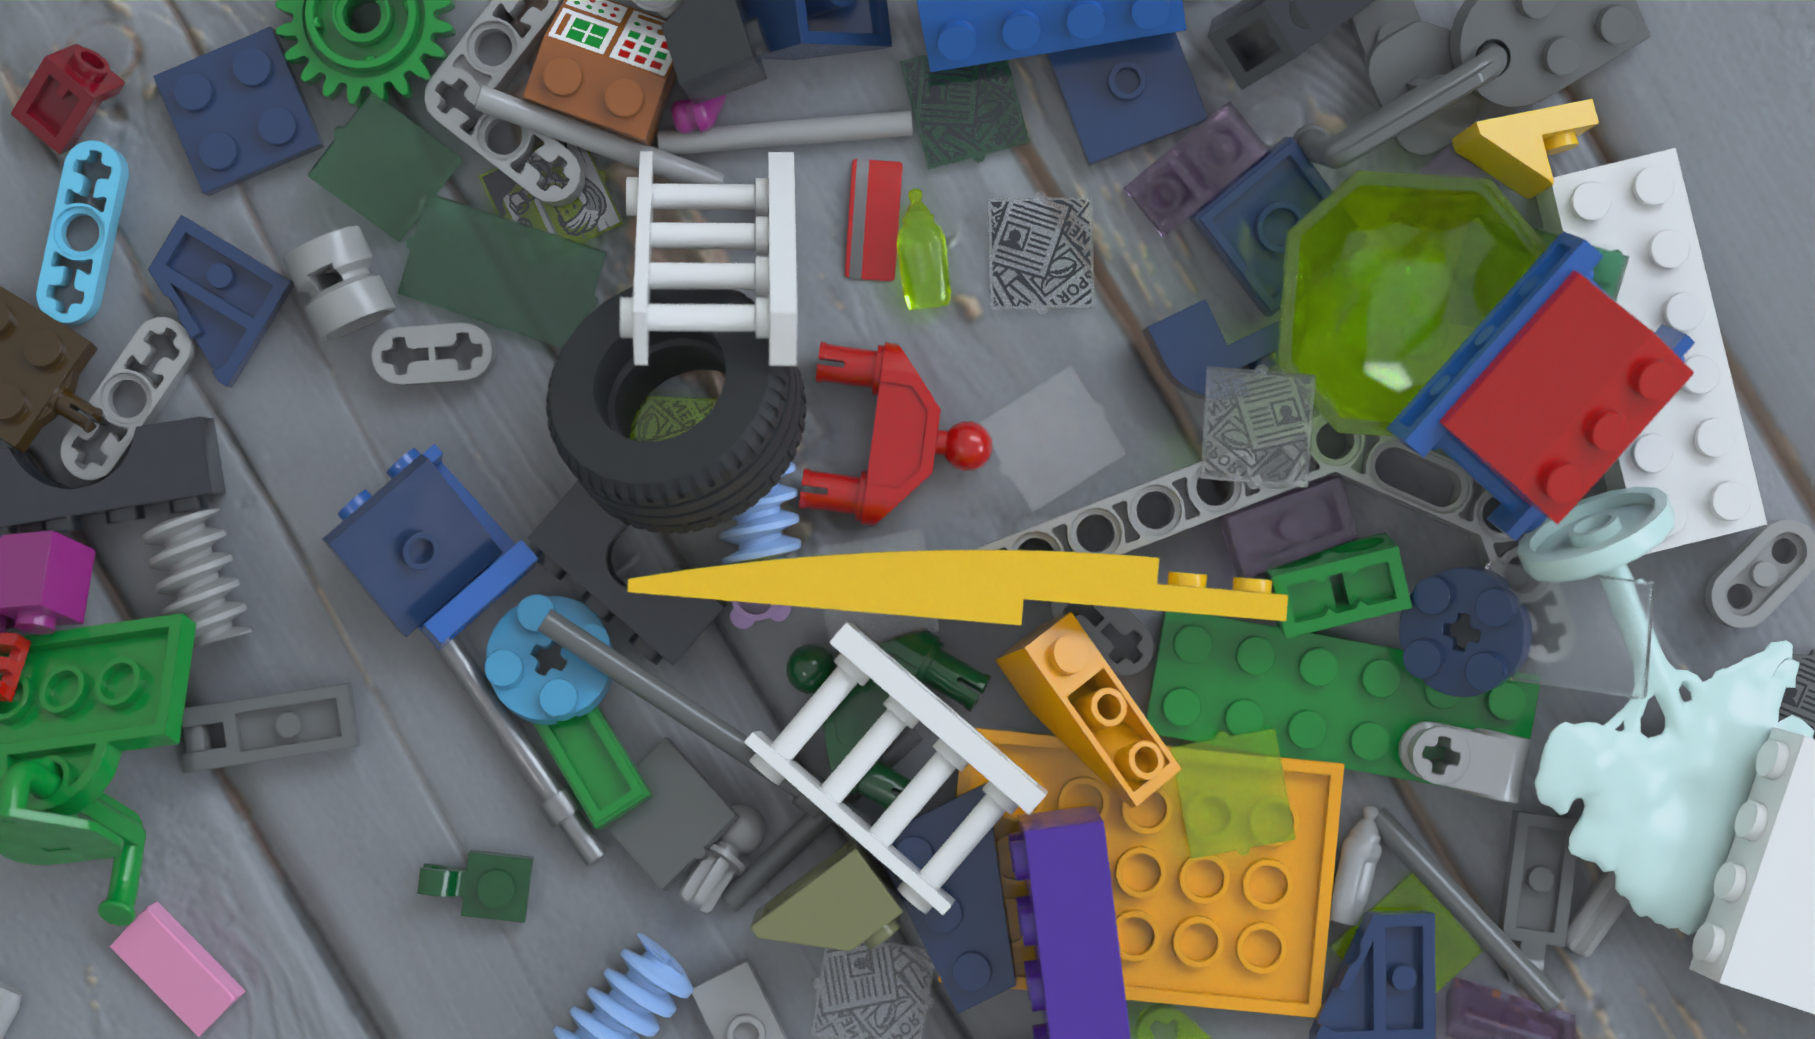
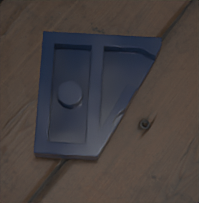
(219, 295)
(1384, 981)

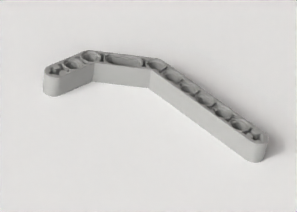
(1187, 510)

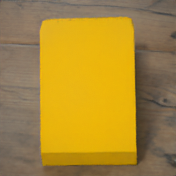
(1518, 144)

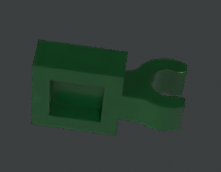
(491, 885)

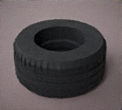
(700, 474)

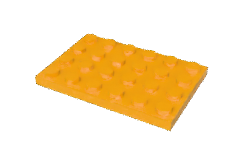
(1202, 927)

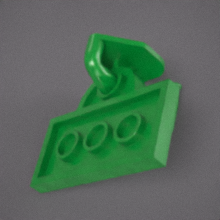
(63, 735)

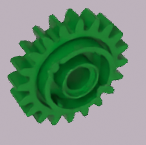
(368, 59)

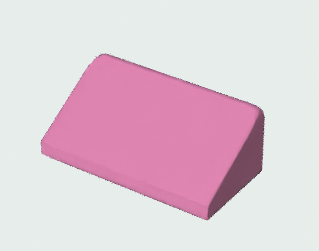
(177, 968)

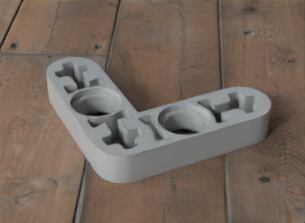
(465, 68)

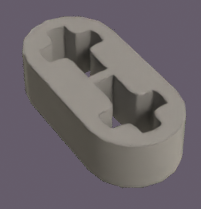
(432, 339)

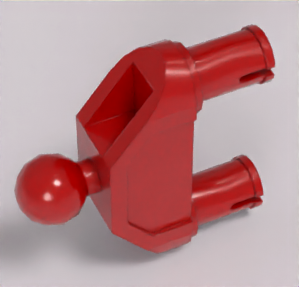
(902, 437)

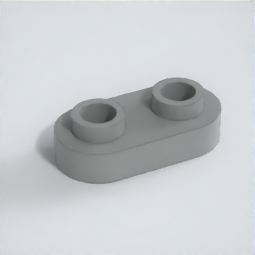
(1760, 575)

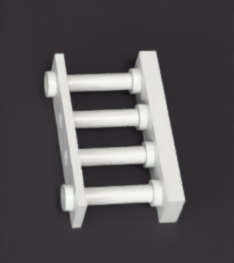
(769, 276)
(906, 706)

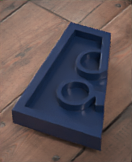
(973, 937)

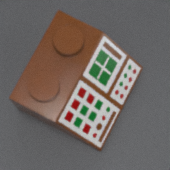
(605, 68)

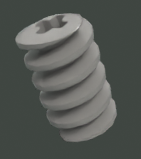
(196, 576)

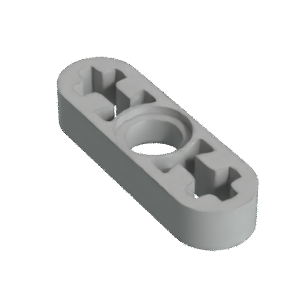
(144, 352)

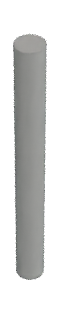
(788, 133)
(591, 137)

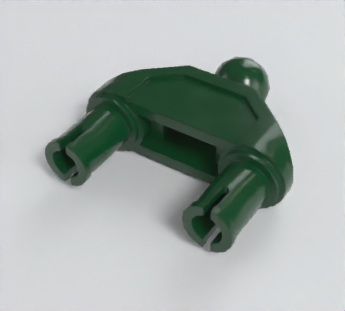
(920, 655)

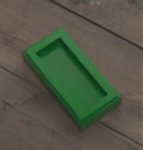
(595, 766)

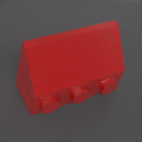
(1566, 397)

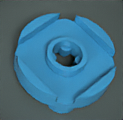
(514, 669)

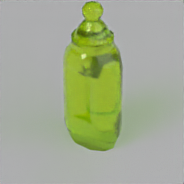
(923, 257)

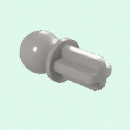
(712, 875)

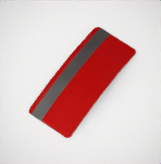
(873, 220)

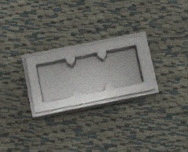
(737, 1005)

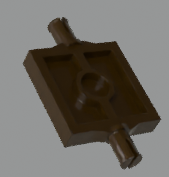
(39, 372)

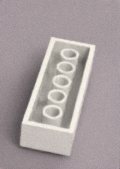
(1698, 439)

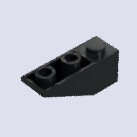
(1267, 34)

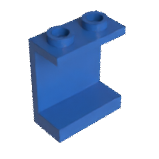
(488, 585)

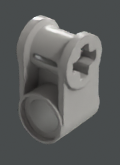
(1474, 760)

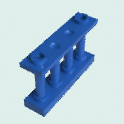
(1418, 422)

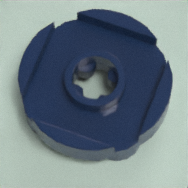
(1492, 608)

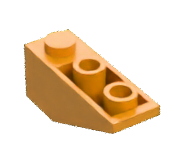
(1088, 708)

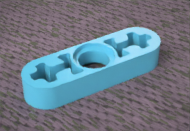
(108, 190)

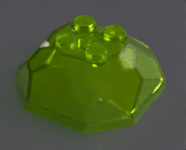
(1392, 285)

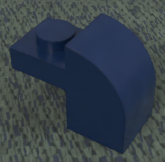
(1193, 341)

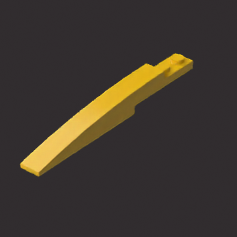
(966, 584)

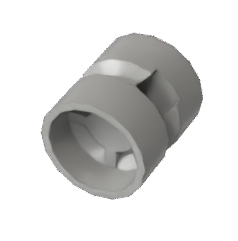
(341, 306)

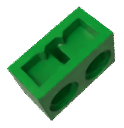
(1341, 585)

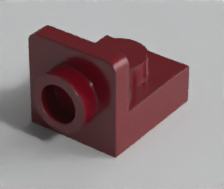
(66, 95)

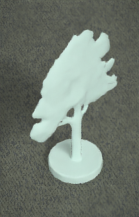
(1667, 802)

